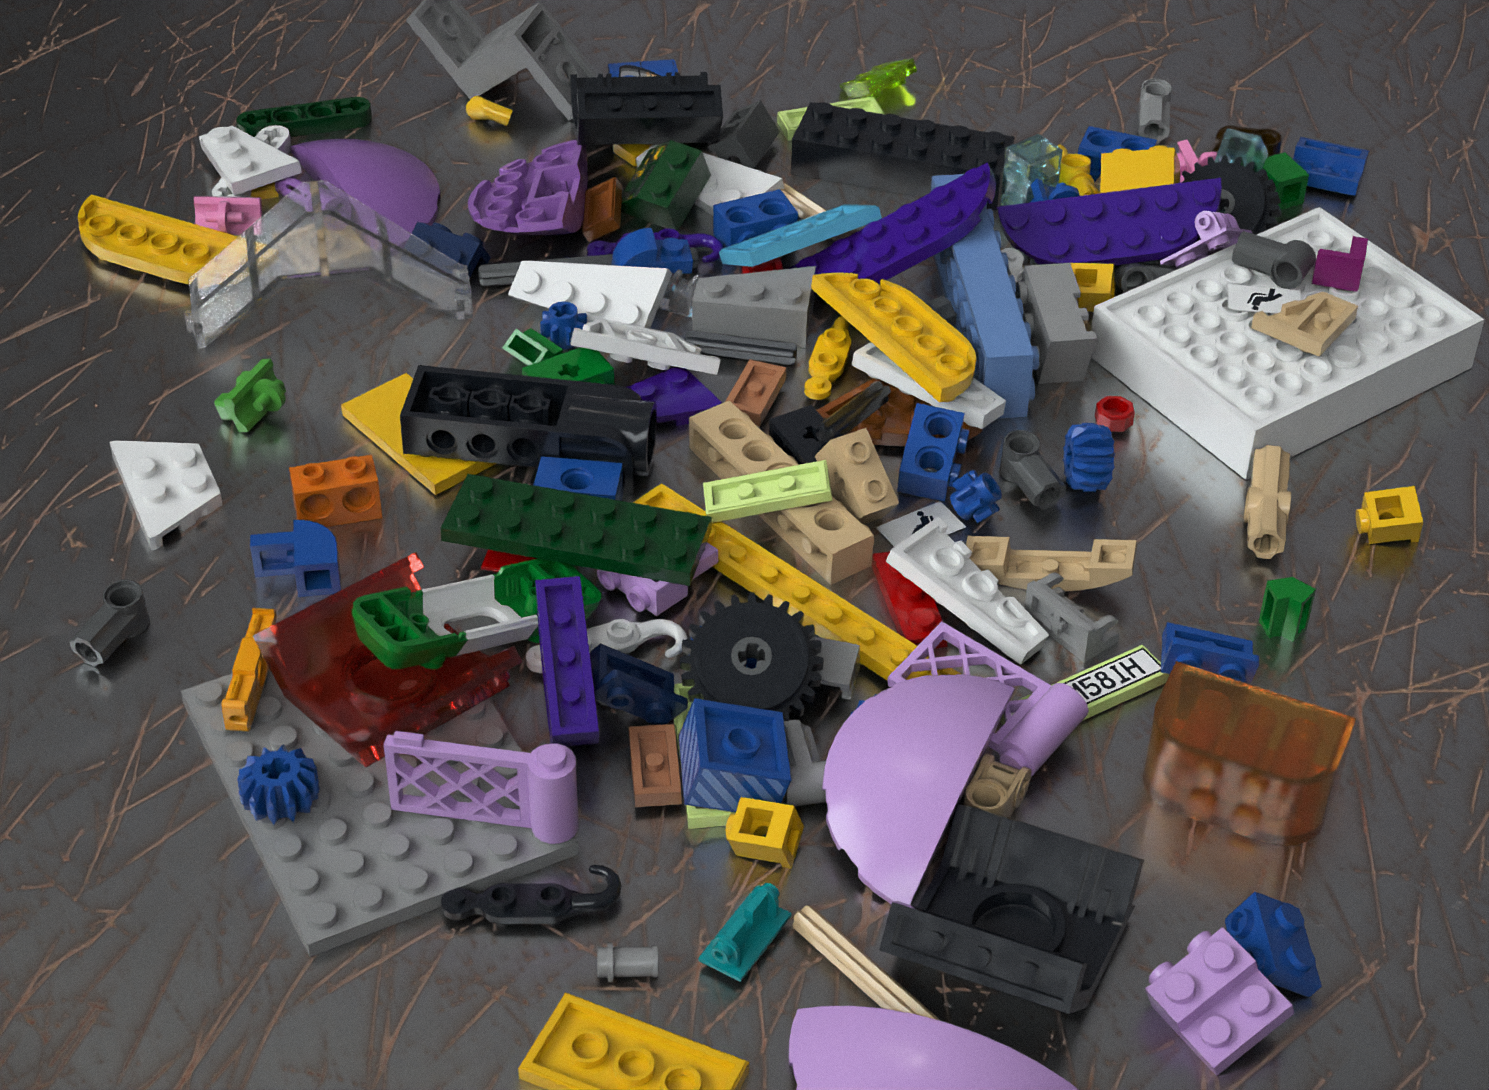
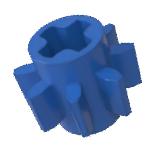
(560, 322)
(975, 496)

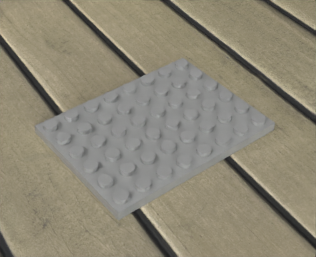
(352, 858)

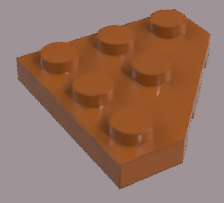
(891, 421)

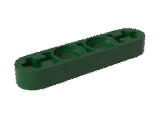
(309, 117)

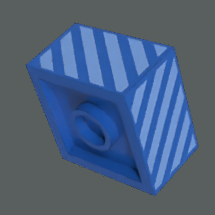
(732, 755)

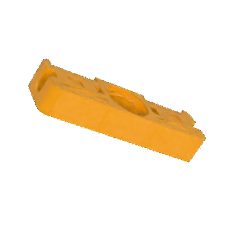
(248, 675)

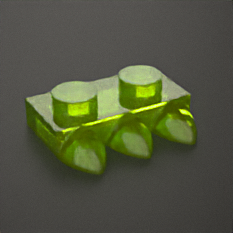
(882, 76)

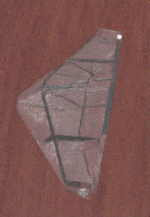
(314, 240)

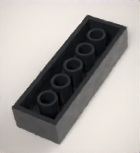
(890, 150)

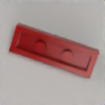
(909, 606)

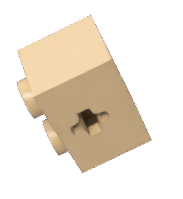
(858, 476)

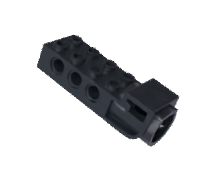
(527, 417)

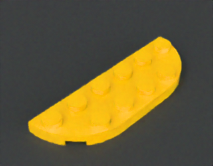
(147, 239)
(903, 330)

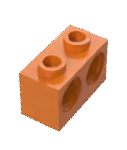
(337, 491)

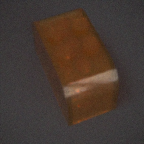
(1245, 756)

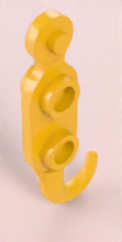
(828, 359)

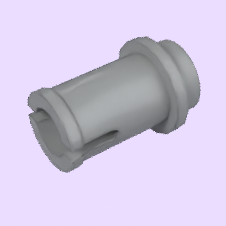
(626, 961)

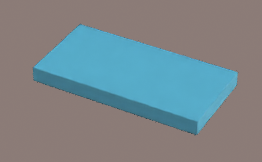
(799, 235)

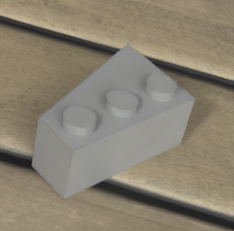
(756, 305)
(1056, 322)

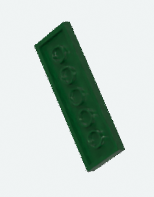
(577, 529)

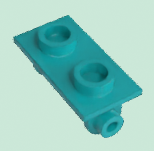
(747, 933)

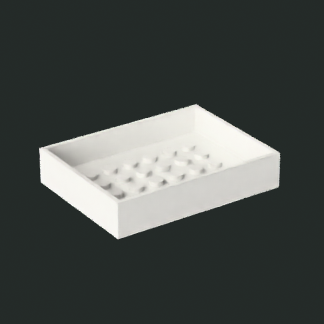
(1251, 390)

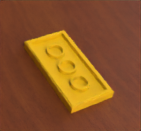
(378, 418)
(606, 1050)

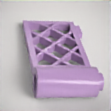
(1038, 722)
(542, 788)

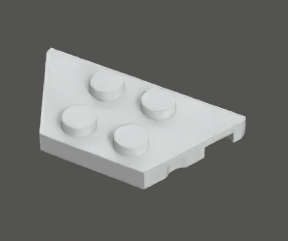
(632, 341)
(166, 485)

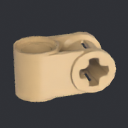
(997, 787)

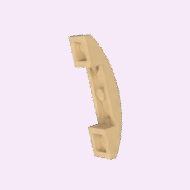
(1081, 570)

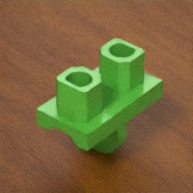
(252, 396)

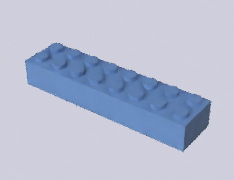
(988, 312)

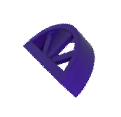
(566, 662)

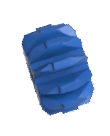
(1088, 457)
(278, 784)

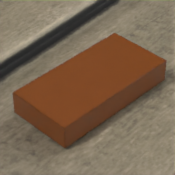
(602, 209)

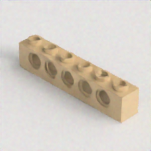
(819, 532)

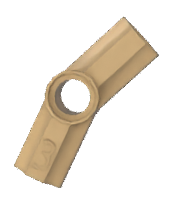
(1268, 502)

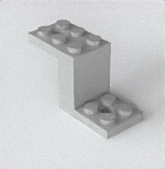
(483, 61)

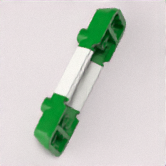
(409, 626)

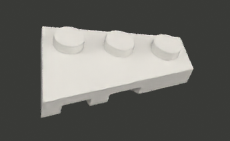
(245, 160)

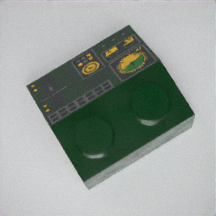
(666, 184)

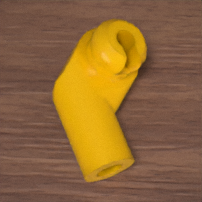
(483, 109)

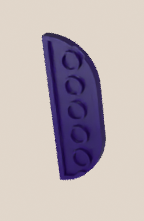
(1111, 225)
(911, 232)

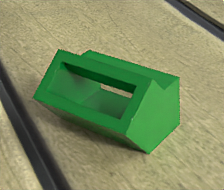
(530, 347)
(1286, 607)

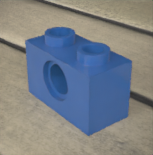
(581, 476)

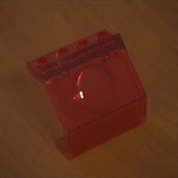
(352, 692)

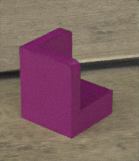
(1340, 268)

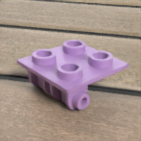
(1216, 233)

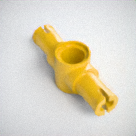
(1076, 172)

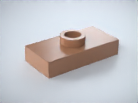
(757, 389)
(655, 765)

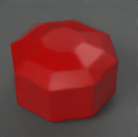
(1115, 413)

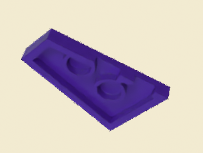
(676, 395)

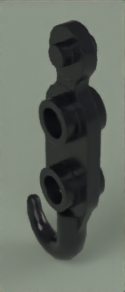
(531, 901)

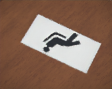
(1260, 298)
(905, 526)

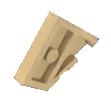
(1308, 323)

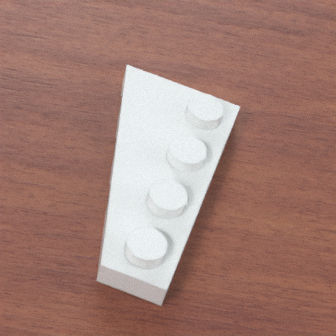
(729, 181)
(600, 291)
(977, 401)
(954, 581)

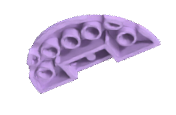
(903, 772)
(904, 1052)

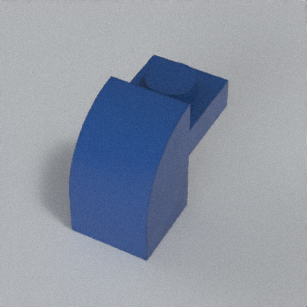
(642, 250)
(306, 551)

